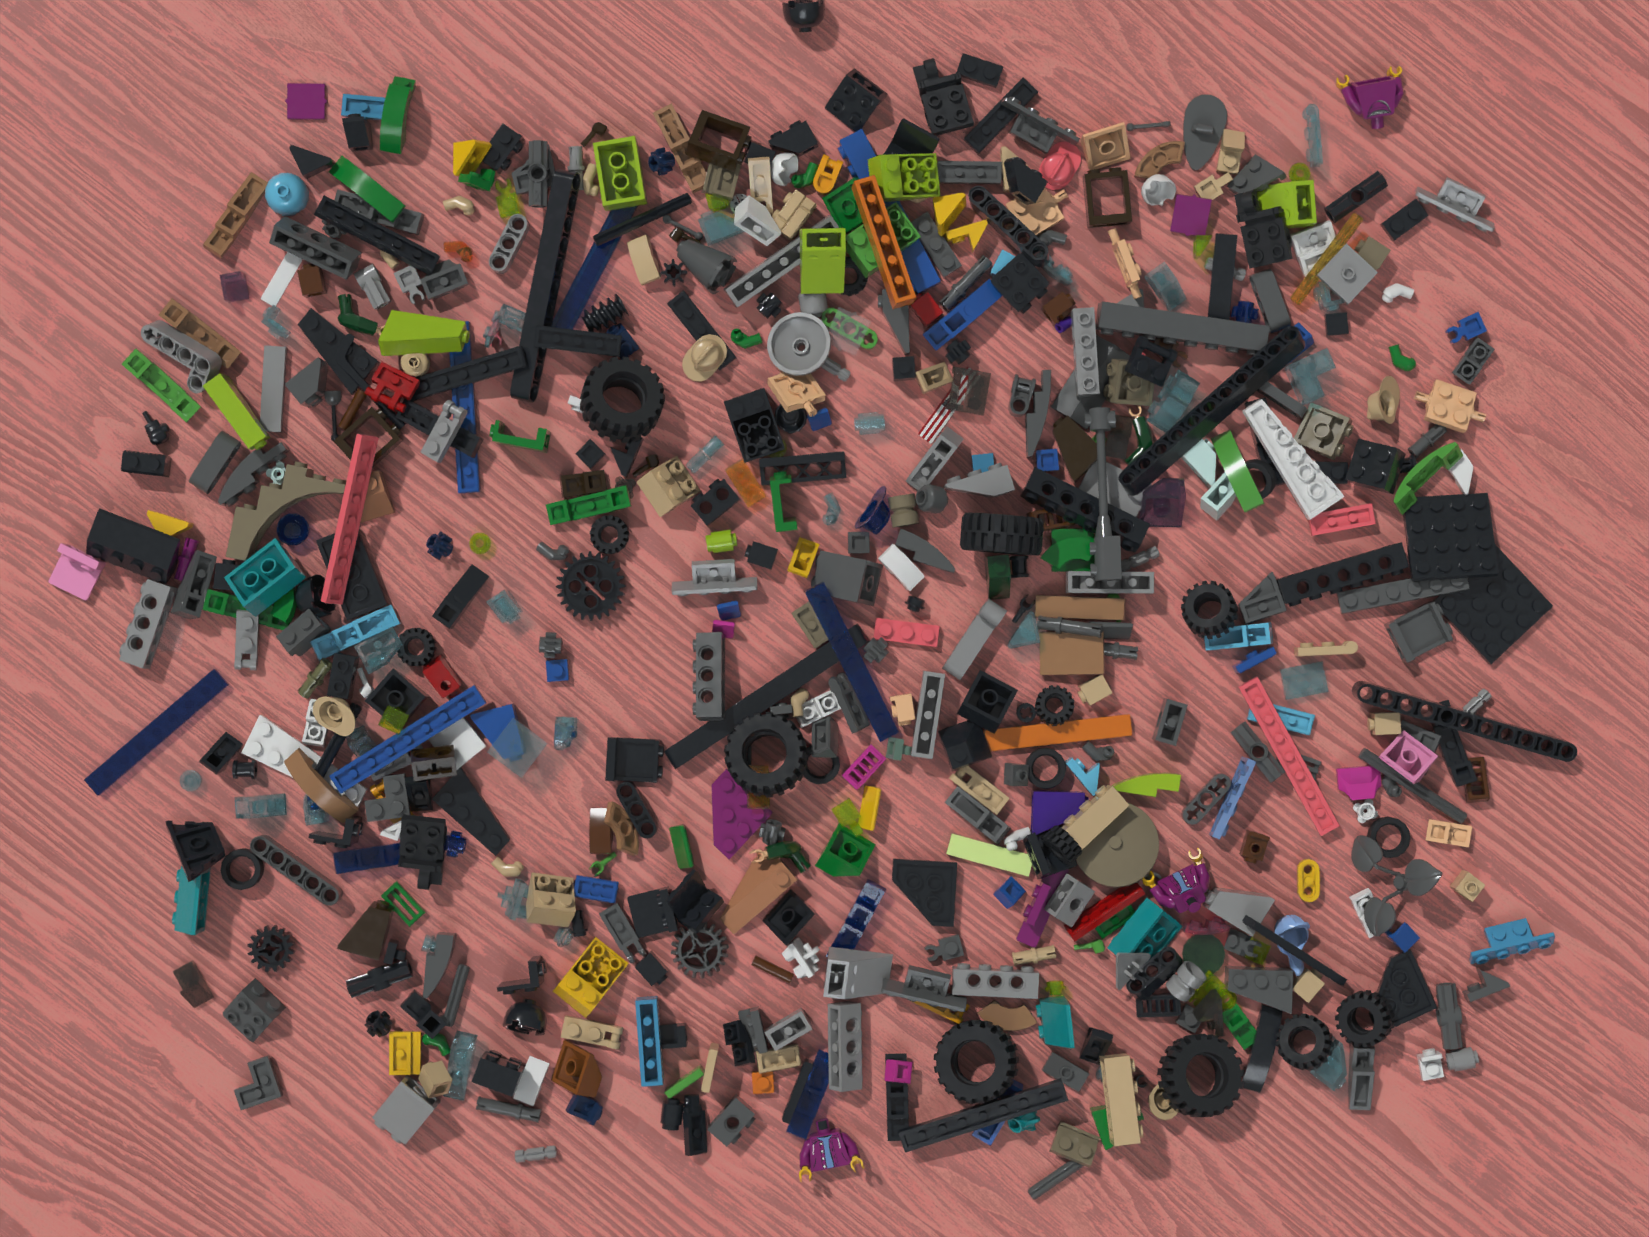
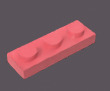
(1342, 519)
(906, 632)

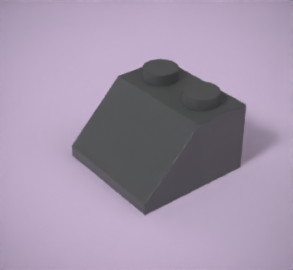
(310, 383)

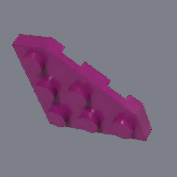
(731, 818)

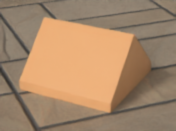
(1105, 146)

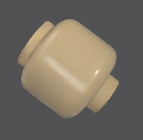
(416, 370)

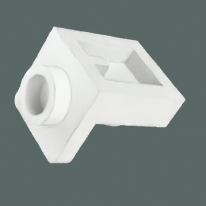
(1430, 1064)

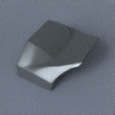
(445, 279)

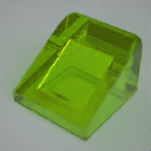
(716, 203)
(1199, 244)
(393, 719)
(1260, 951)

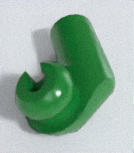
(806, 178)
(743, 340)
(1400, 361)
(439, 1041)

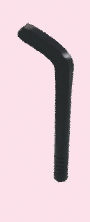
(342, 362)

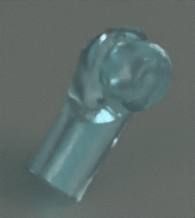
(833, 510)

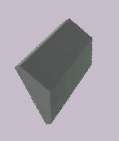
(1077, 407)

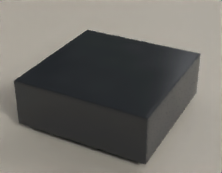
(1336, 324)
(590, 454)

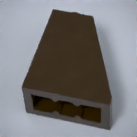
(1075, 447)
(369, 932)

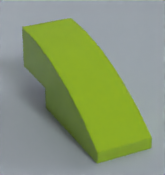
(1149, 783)

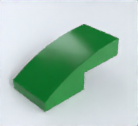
(1239, 1026)

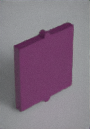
(306, 101)
(1190, 215)

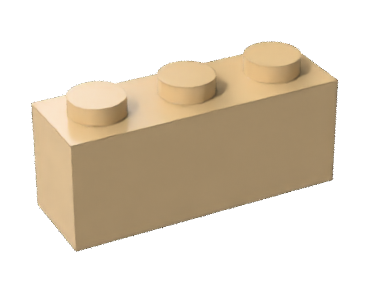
(1095, 815)

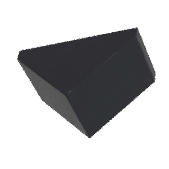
(310, 162)

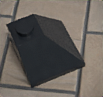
(964, 744)

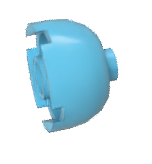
(286, 194)

